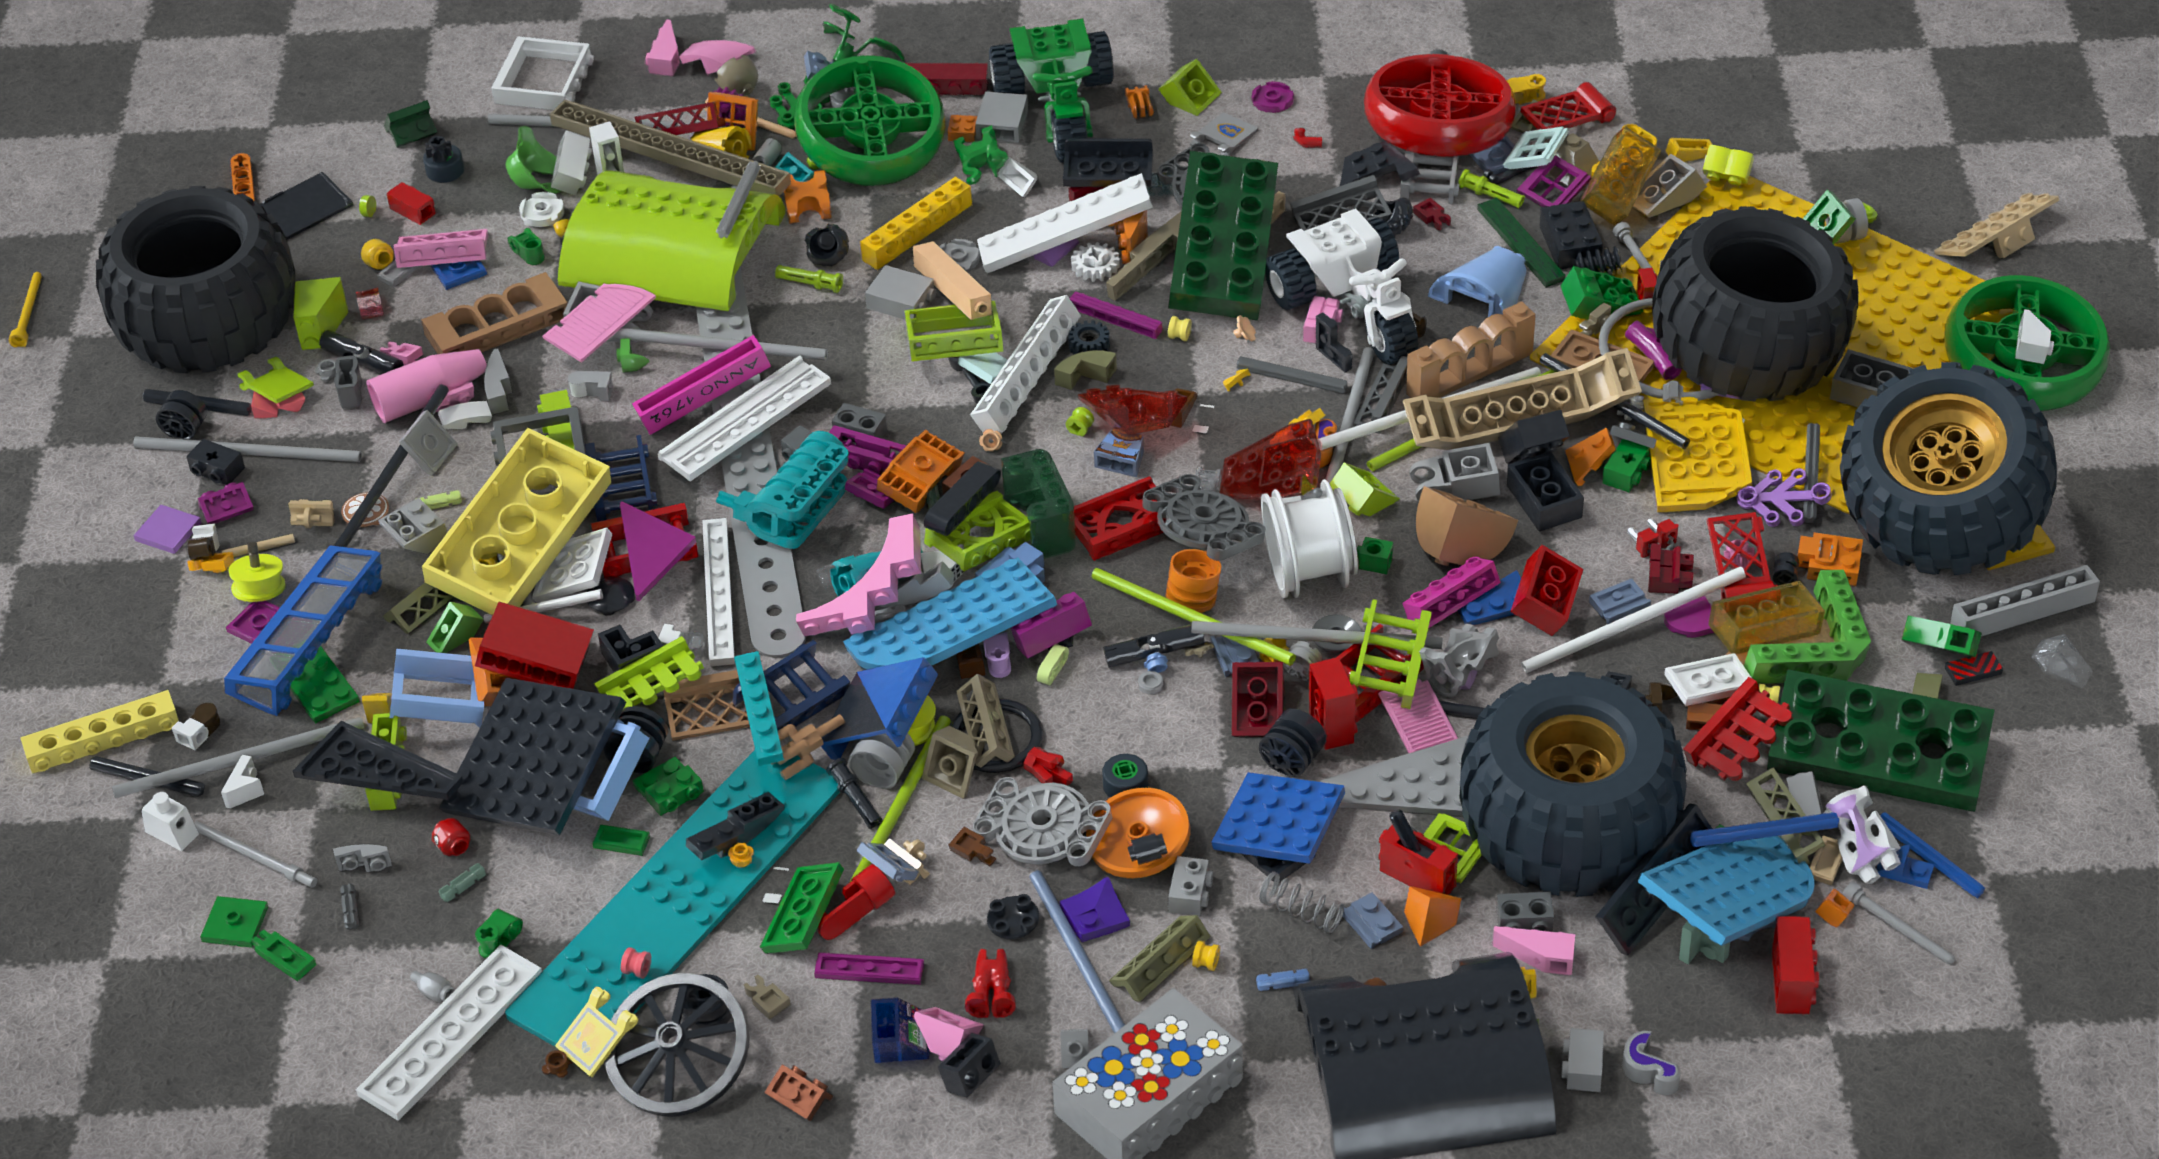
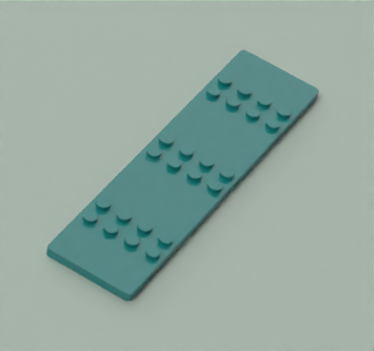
(671, 900)

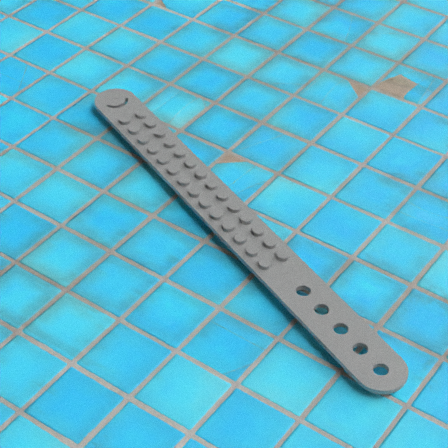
(750, 470)

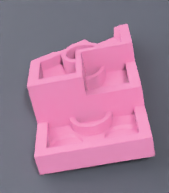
(715, 53)

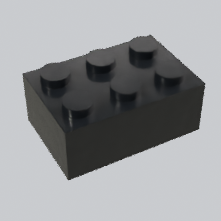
(1569, 231)
(1534, 436)
(1545, 491)

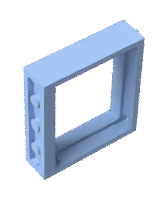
(617, 774)

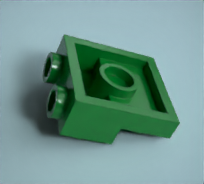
(669, 786)

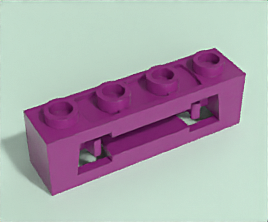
(869, 451)

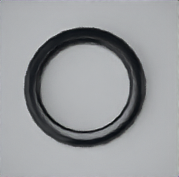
(1036, 736)

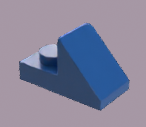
(1909, 871)

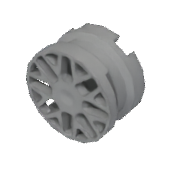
(1304, 657)

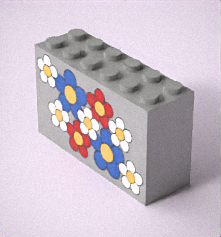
(1148, 1079)

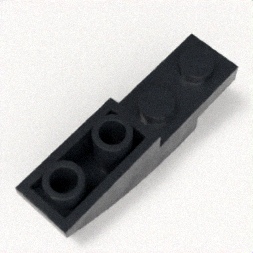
(740, 827)

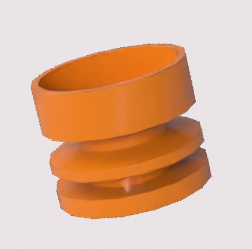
(1193, 579)

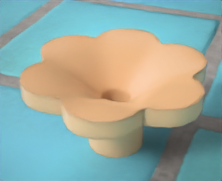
(1244, 329)

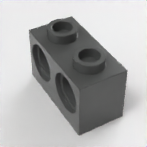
(860, 420)
(1525, 911)

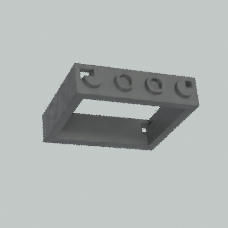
(537, 421)

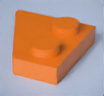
(1589, 454)

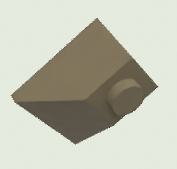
(1576, 152)
(950, 761)

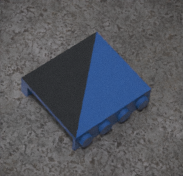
(881, 703)

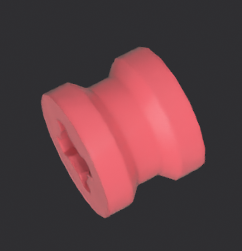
(636, 962)

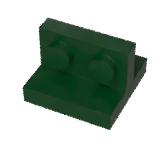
(410, 124)

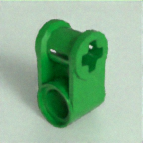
(528, 247)
(497, 931)

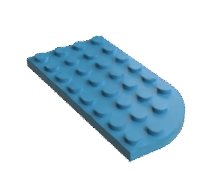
(954, 618)
(1733, 886)

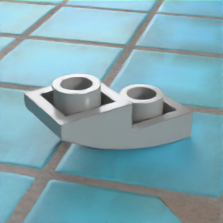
(372, 856)

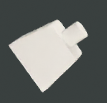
(164, 816)

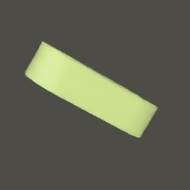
(1052, 664)

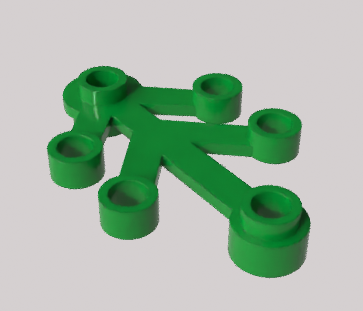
(786, 118)

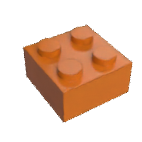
(962, 126)

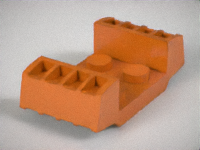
(919, 470)

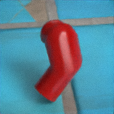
(1305, 141)

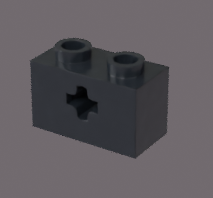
(215, 462)

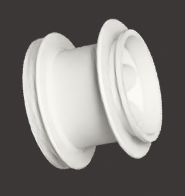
(1309, 538)

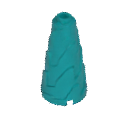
(851, 570)

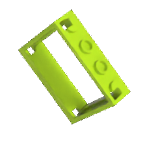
(951, 343)

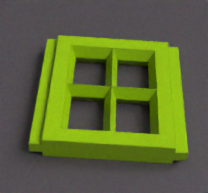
(1473, 853)

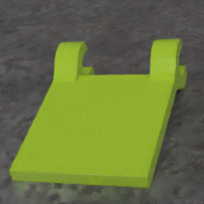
(277, 384)

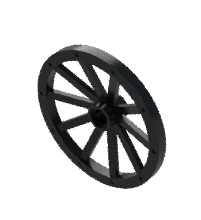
(680, 1045)

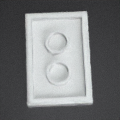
(1707, 679)

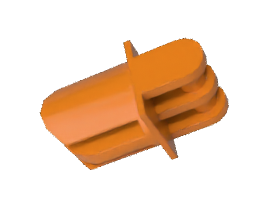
(1139, 99)

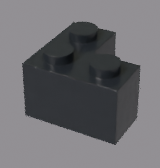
(621, 650)

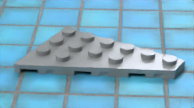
(1412, 782)

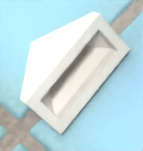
(1017, 177)

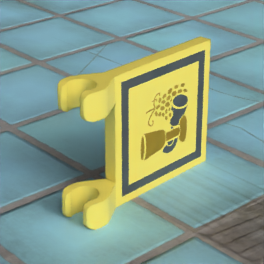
(593, 1035)

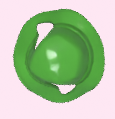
(530, 158)

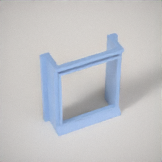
(439, 668)

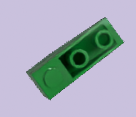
(1942, 635)

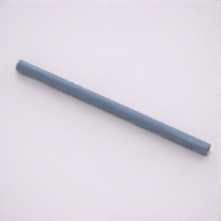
(1077, 951)

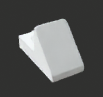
(242, 784)

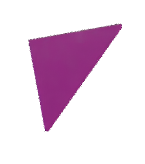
(651, 547)

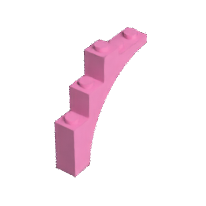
(878, 587)

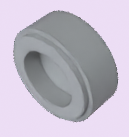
(1150, 682)

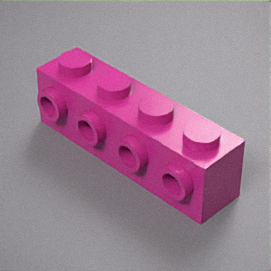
(1453, 590)

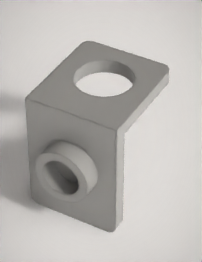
(1073, 1046)

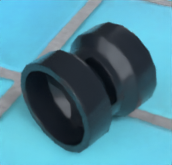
(1786, 568)

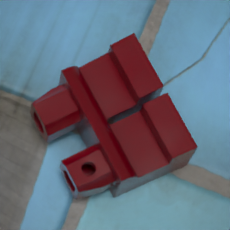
(1665, 570)

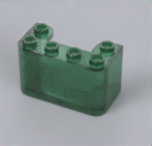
(1037, 486)

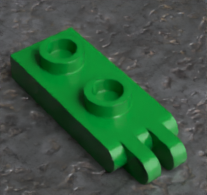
(283, 954)

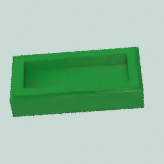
(621, 840)

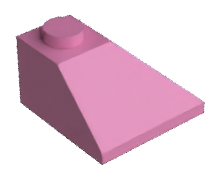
(944, 1030)

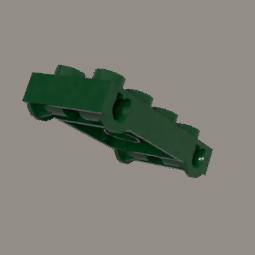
(1223, 235)

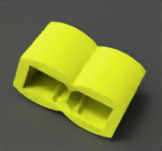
(1728, 165)

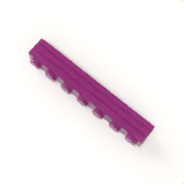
(1116, 315)

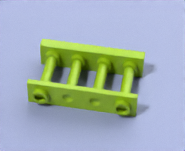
(1409, 668)

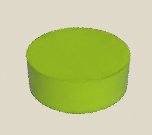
(367, 205)

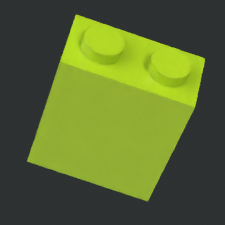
(318, 308)

